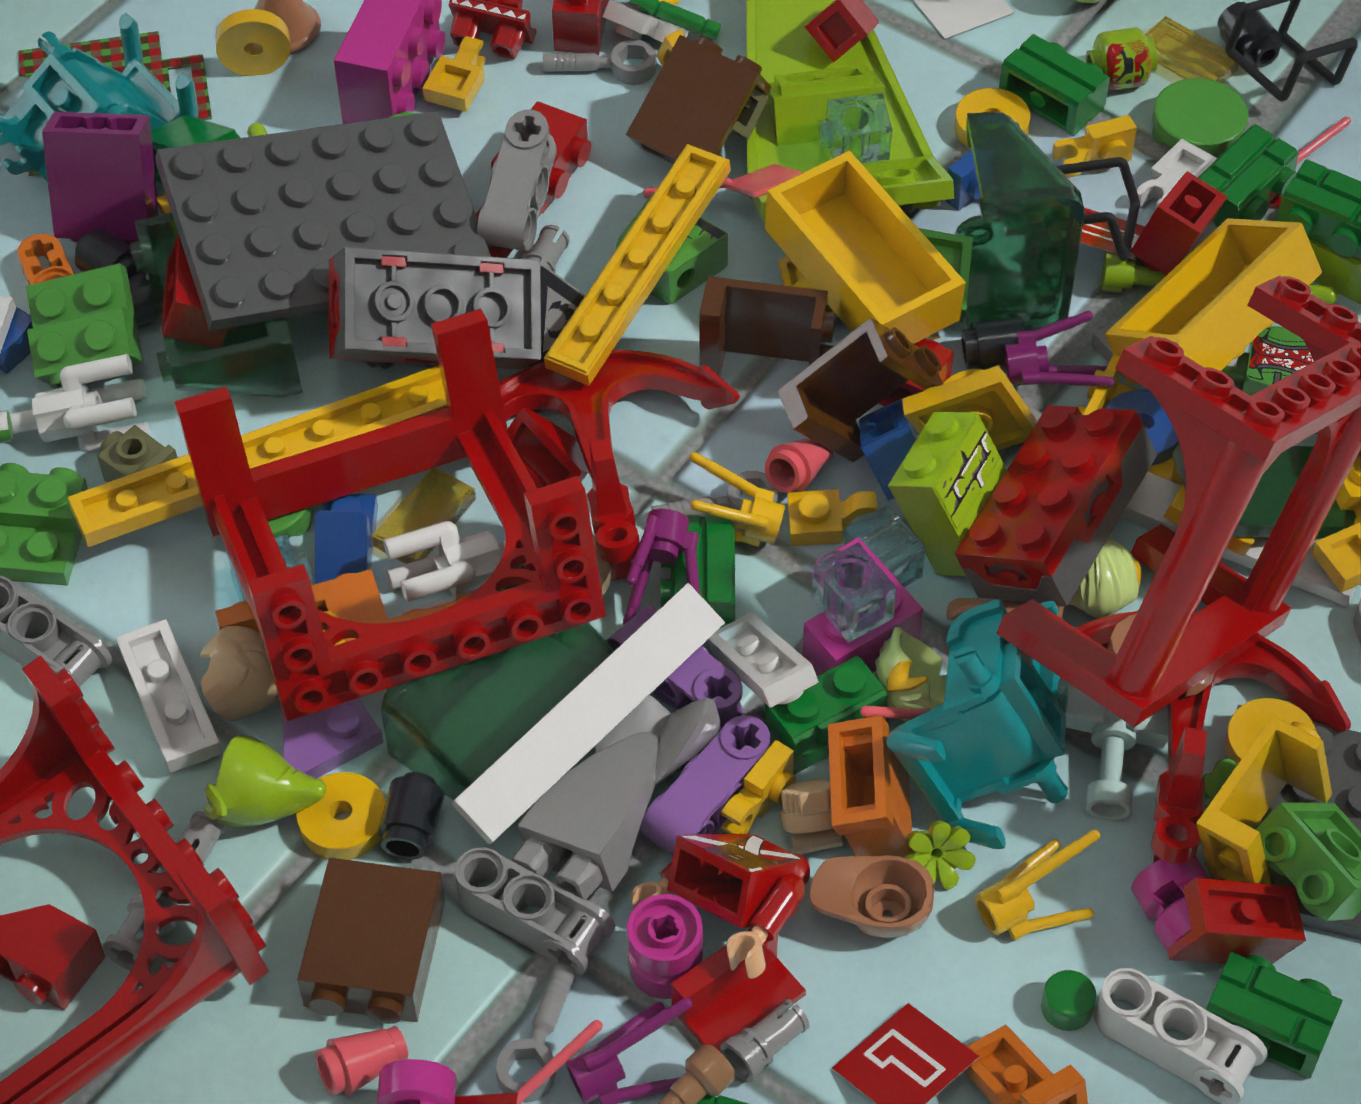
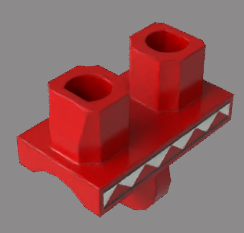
(501, 18)

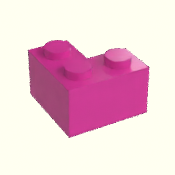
(827, 647)

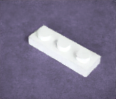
(763, 660)
(168, 696)

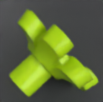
(941, 852)

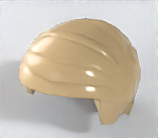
(238, 673)

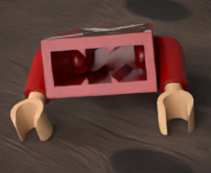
(738, 881)

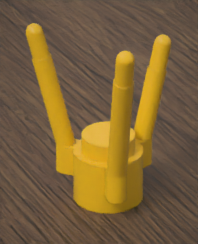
(757, 518)
(1007, 902)

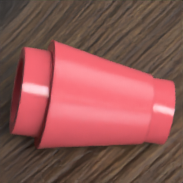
(796, 464)
(357, 1059)

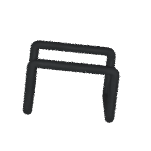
(1303, 55)
(1124, 243)

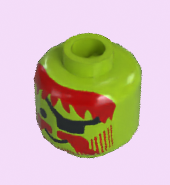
(1124, 57)

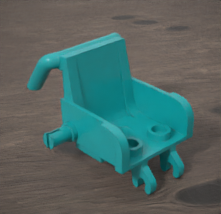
(82, 84)
(991, 731)

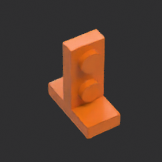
(1015, 1075)

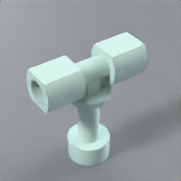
(1109, 796)

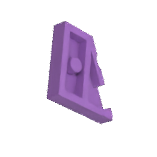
(329, 738)

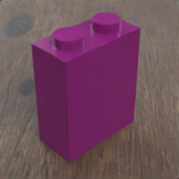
(99, 173)

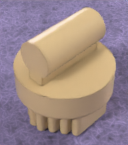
(808, 817)

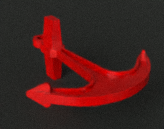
(589, 414)
(1181, 787)

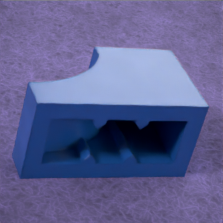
(885, 441)

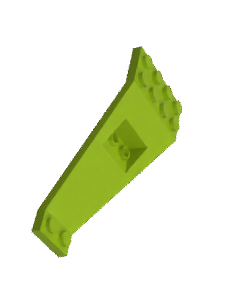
(804, 81)

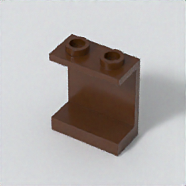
(695, 99)
(763, 321)
(851, 381)

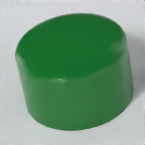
(1068, 1000)

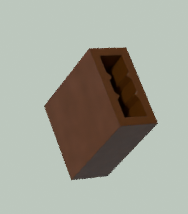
(371, 940)

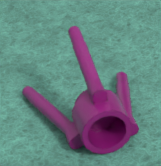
(1030, 363)
(662, 541)
(599, 1069)

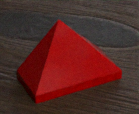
(546, 449)

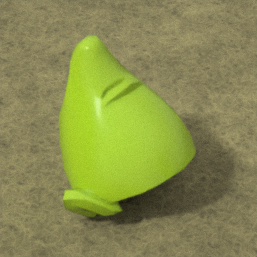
(258, 786)

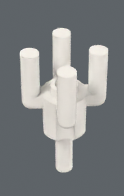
(79, 410)
(458, 566)

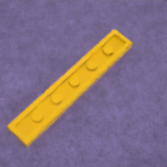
(637, 265)

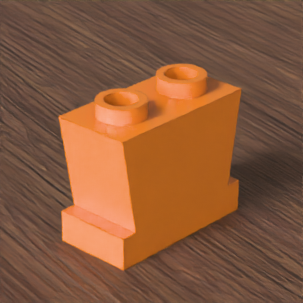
(868, 788)

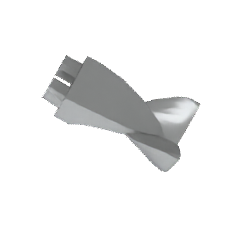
(596, 809)

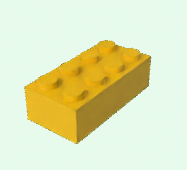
(863, 250)
(1208, 292)

